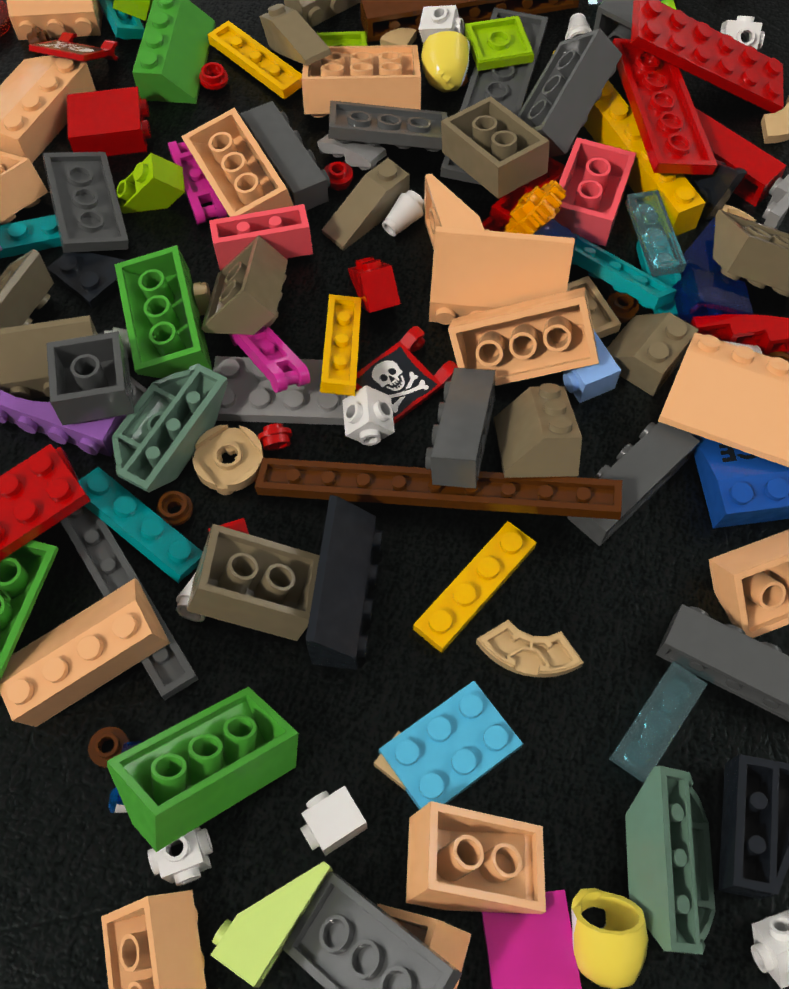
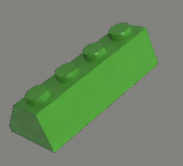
(173, 52)
(161, 314)
(20, 584)
(203, 766)

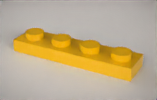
(256, 59)
(341, 345)
(474, 586)

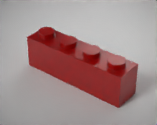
(740, 153)

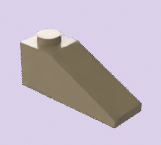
(292, 35)
(367, 204)

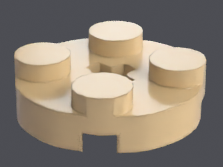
(232, 476)

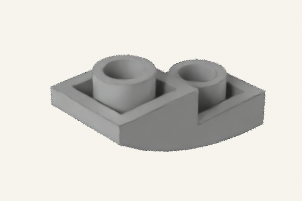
(355, 153)
(778, 203)

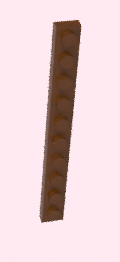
(414, 487)

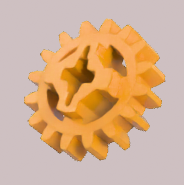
(536, 208)

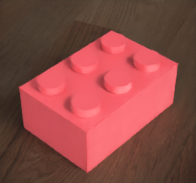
(594, 189)

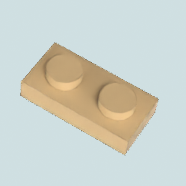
(603, 317)

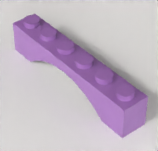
(40, 417)

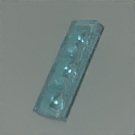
(655, 233)
(658, 721)

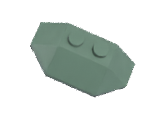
(165, 426)
(671, 861)

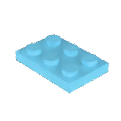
(451, 747)

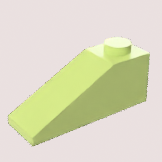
(259, 933)

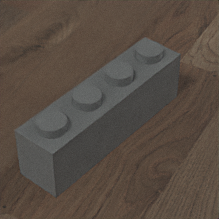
(288, 155)
(462, 428)
(643, 471)
(728, 659)

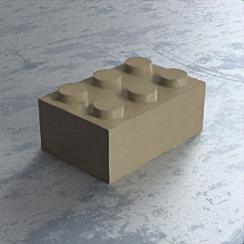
(495, 146)

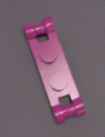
(196, 185)
(273, 358)

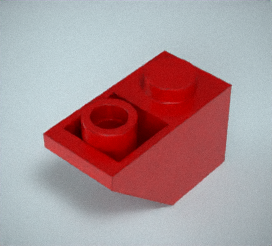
(374, 284)

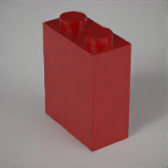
(108, 121)

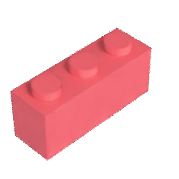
(282, 228)

